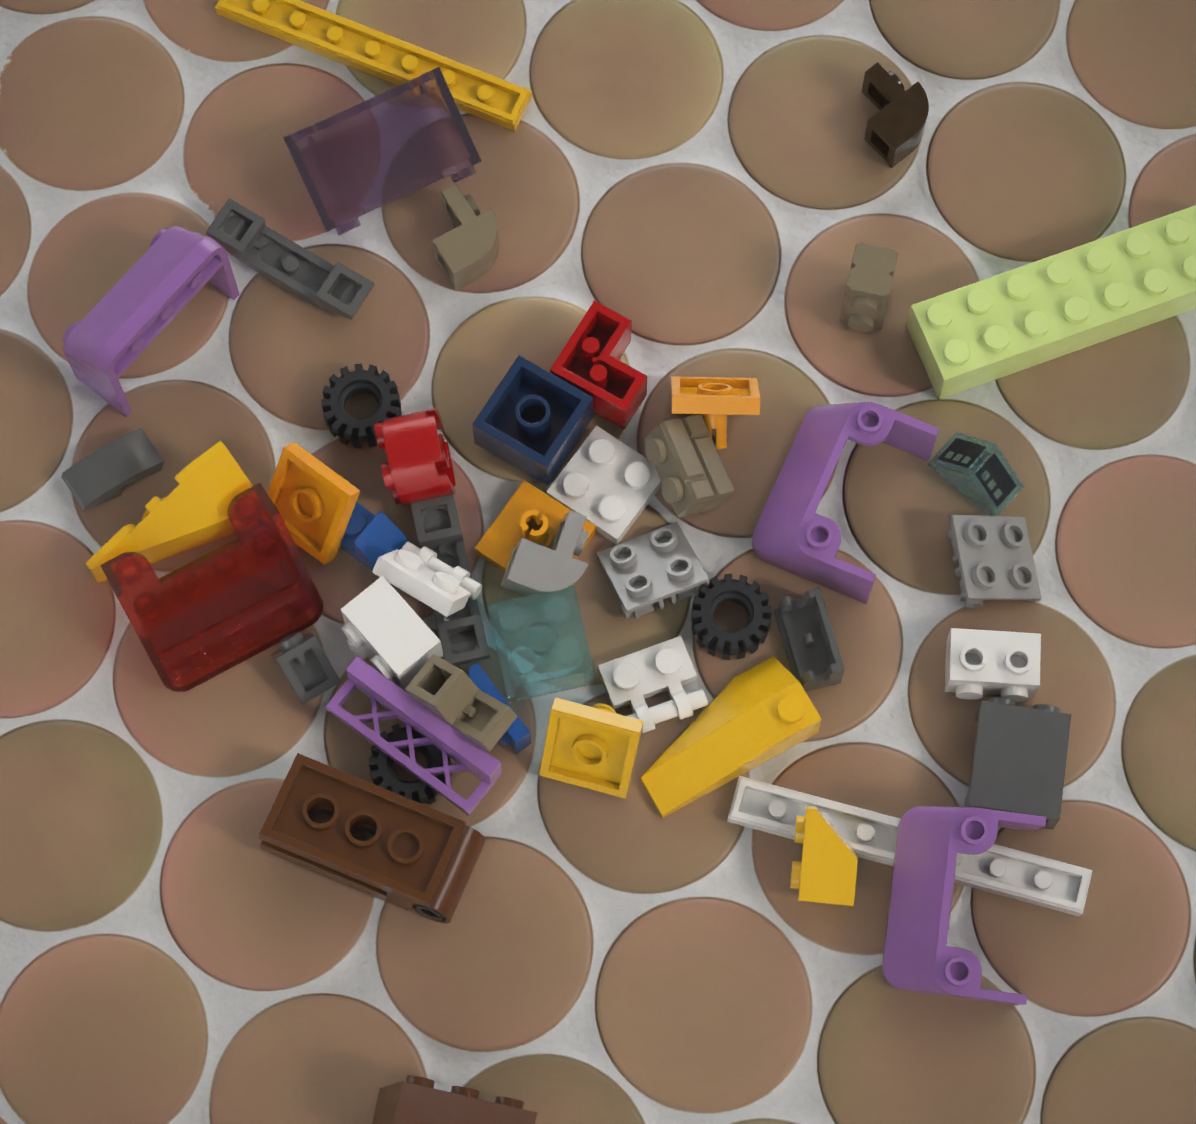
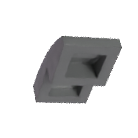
(111, 467)

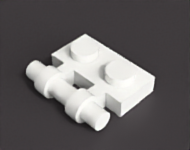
(428, 578)
(650, 673)

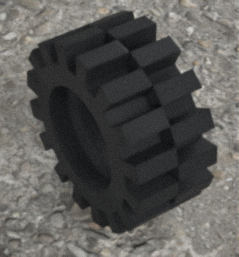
(359, 382)
(736, 591)
(382, 768)

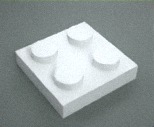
(606, 484)

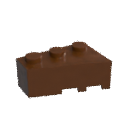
(422, 1104)

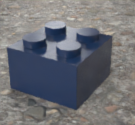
(533, 420)

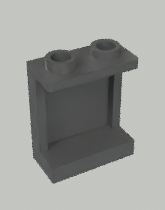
(1019, 759)

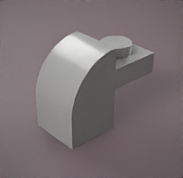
(547, 570)

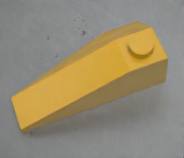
(186, 517)
(739, 730)

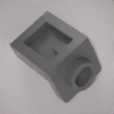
(305, 665)

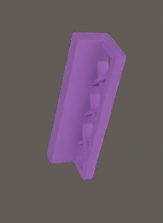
(424, 722)

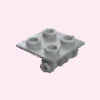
(993, 559)
(653, 569)

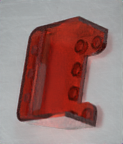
(222, 602)

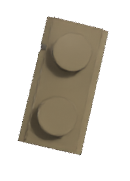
(868, 287)
(688, 466)

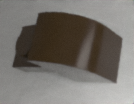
(902, 114)

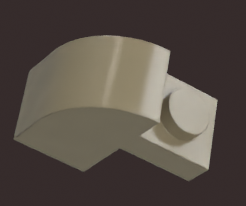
(472, 245)
(460, 703)

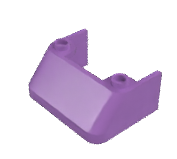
(142, 306)
(789, 529)
(921, 900)

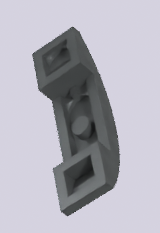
(287, 263)
(440, 530)

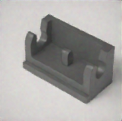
(809, 641)

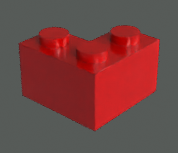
(594, 367)

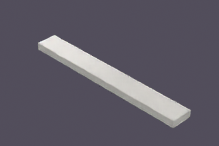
(875, 836)

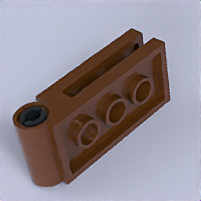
(412, 860)

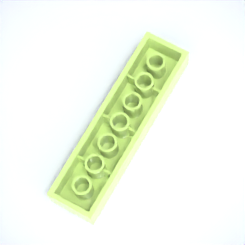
(1057, 304)

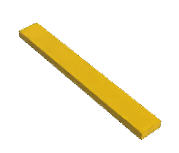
(379, 55)

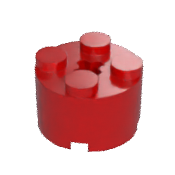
(416, 456)

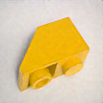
(827, 862)

